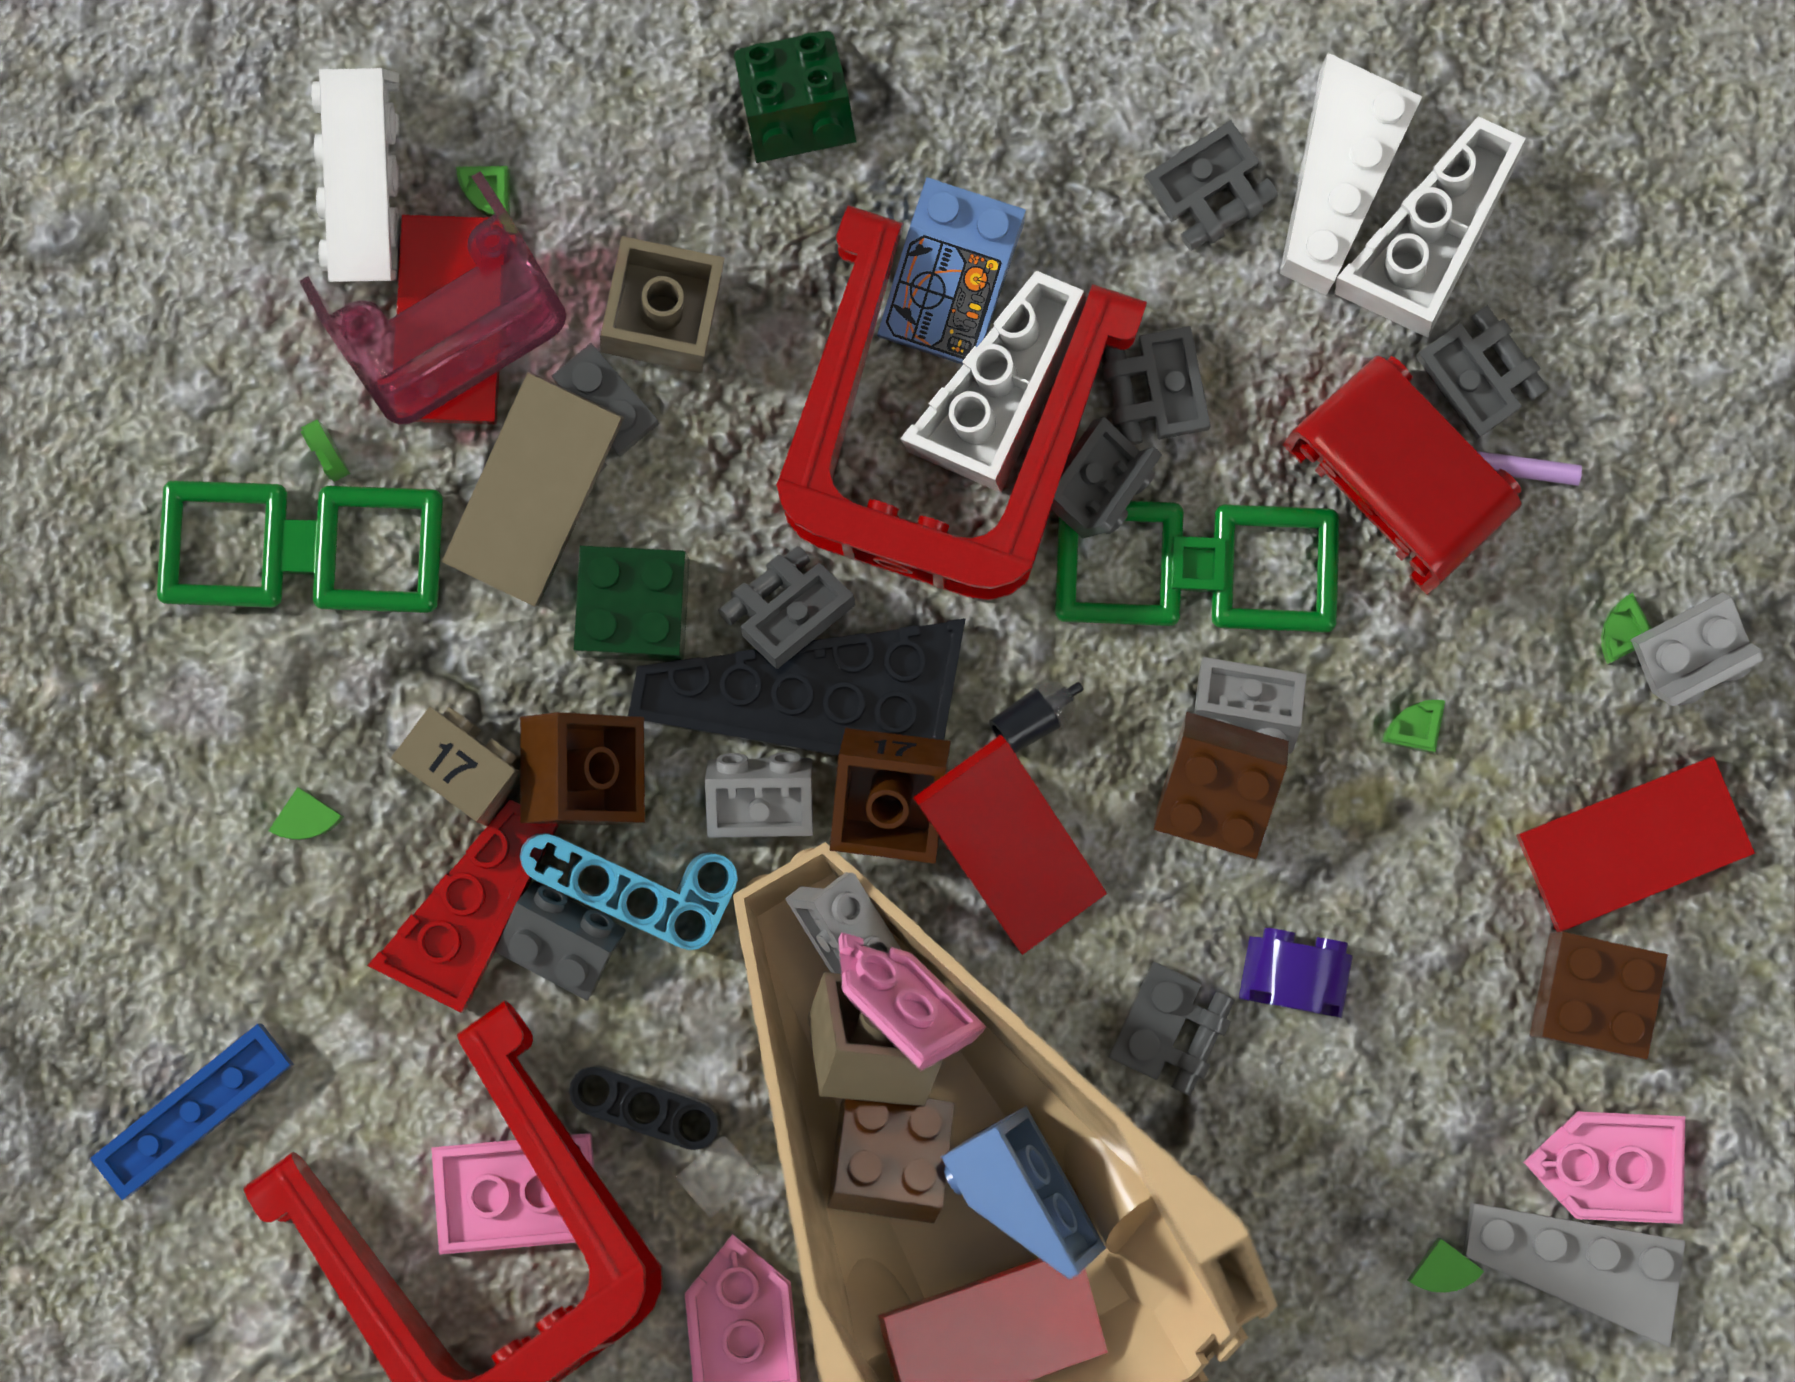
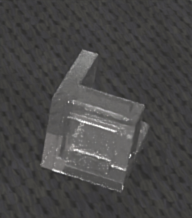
(717, 1176)

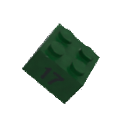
(631, 603)

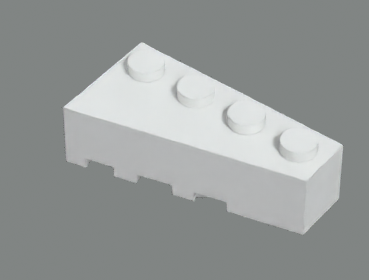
(1346, 155)
(357, 173)
(1426, 244)
(996, 395)

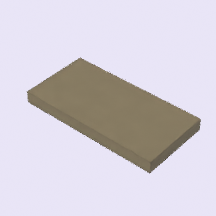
(532, 489)

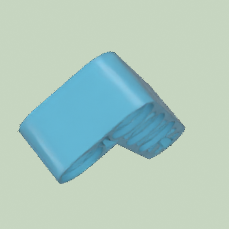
(622, 882)

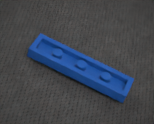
(191, 1111)

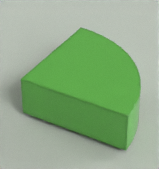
(498, 179)
(321, 442)
(1622, 624)
(1416, 726)
(304, 817)
(1444, 1269)

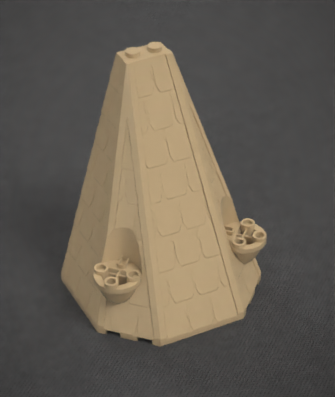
(1175, 1258)

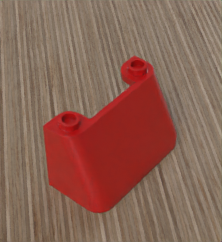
(1406, 469)

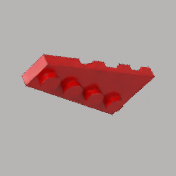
(458, 927)

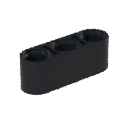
(619, 1111)

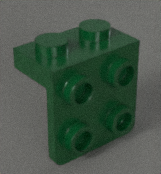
(794, 96)

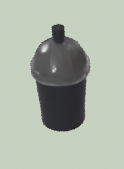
(1036, 714)

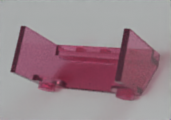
(454, 333)

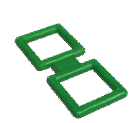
(299, 546)
(1207, 566)

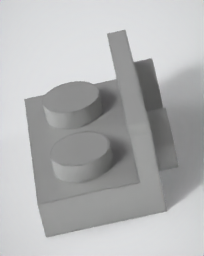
(1696, 651)
(1252, 697)
(759, 796)
(838, 910)

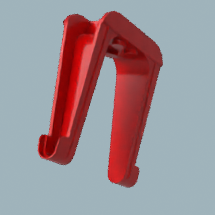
(875, 534)
(622, 1268)

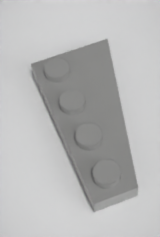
(1596, 1267)

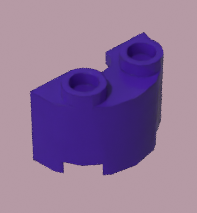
(1296, 973)

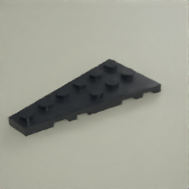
(857, 681)

